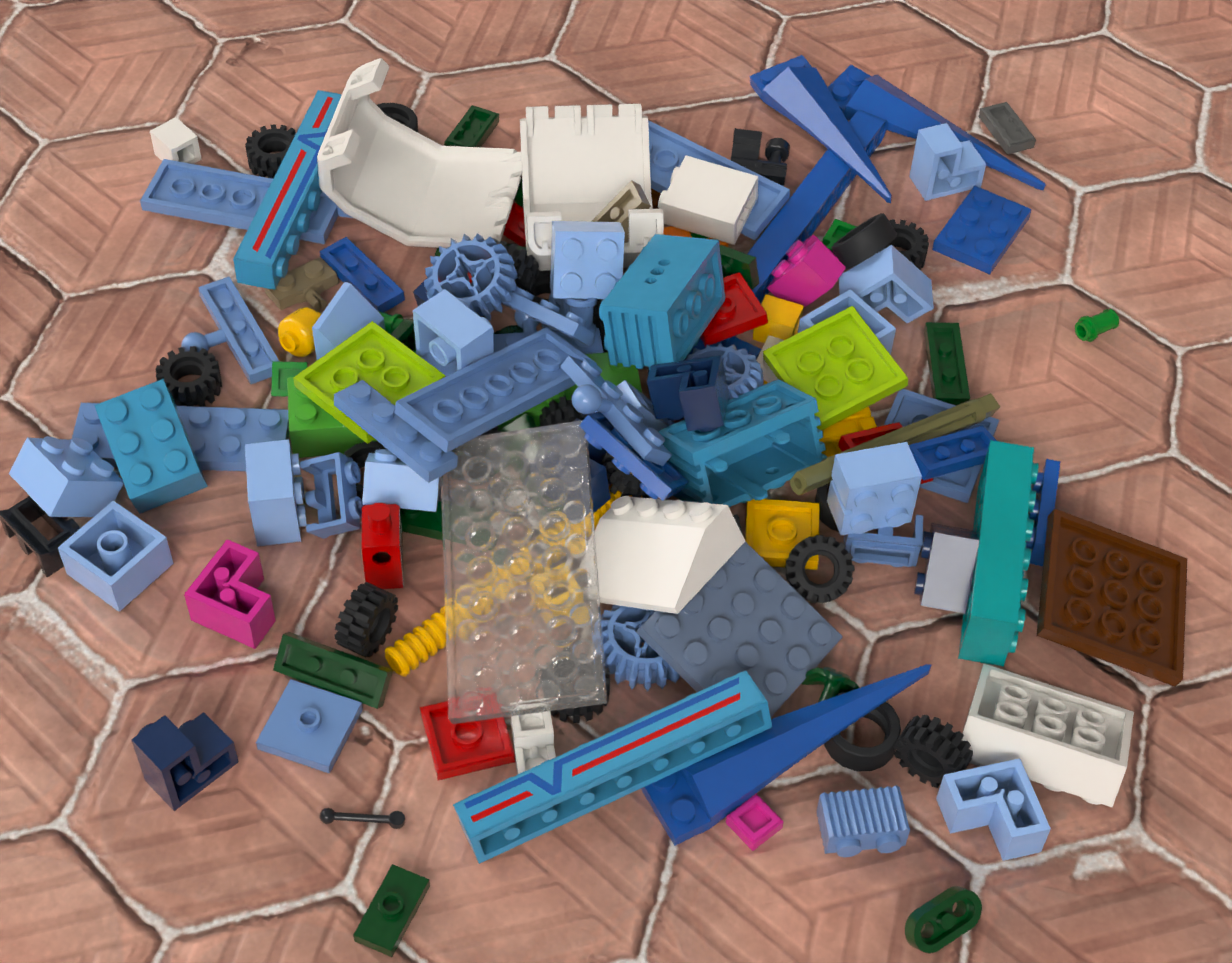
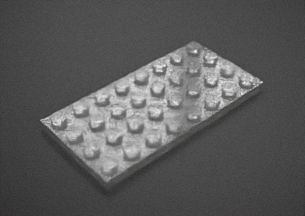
(521, 576)

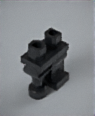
(747, 152)

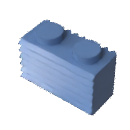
(862, 821)

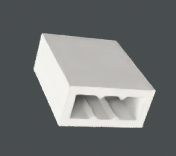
(709, 199)

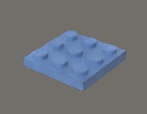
(913, 407)

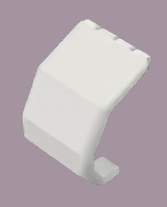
(578, 167)
(408, 181)

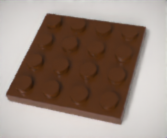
(1113, 597)

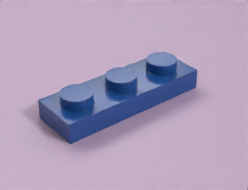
(365, 276)
(951, 452)
(1046, 491)

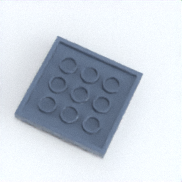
(743, 623)

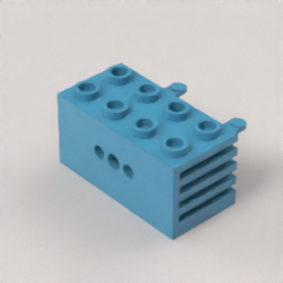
(663, 301)
(758, 449)

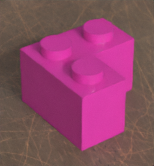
(806, 273)
(228, 596)

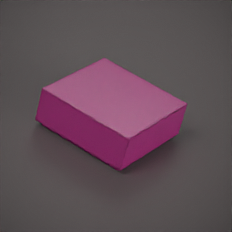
(754, 822)

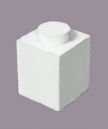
(175, 142)

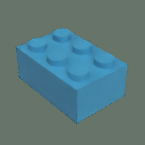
(150, 446)

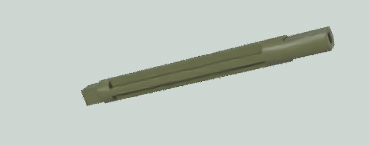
(935, 426)

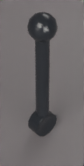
(395, 819)

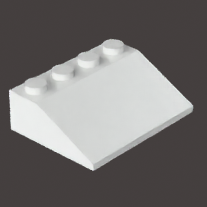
(661, 551)
(1057, 734)

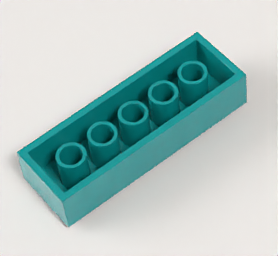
(1002, 557)

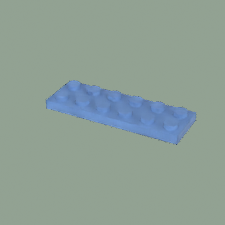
(669, 151)
(222, 198)
(490, 390)
(214, 433)

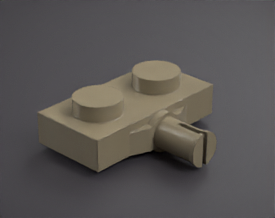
(304, 285)

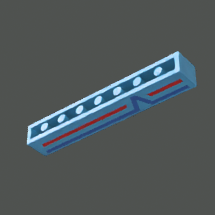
(287, 203)
(612, 766)

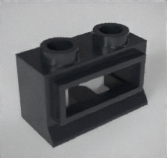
(19, 521)

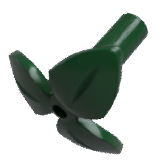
(833, 680)

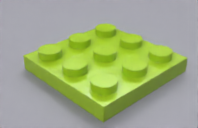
(370, 357)
(837, 365)

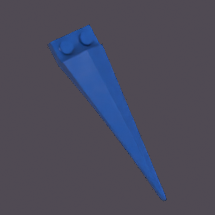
(804, 98)
(905, 115)
(717, 785)

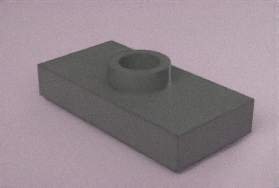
(1007, 128)

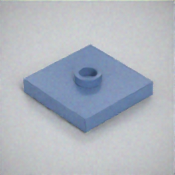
(309, 726)

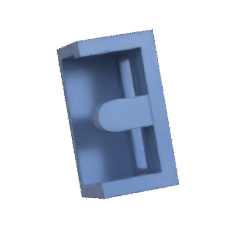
(323, 496)
(886, 548)

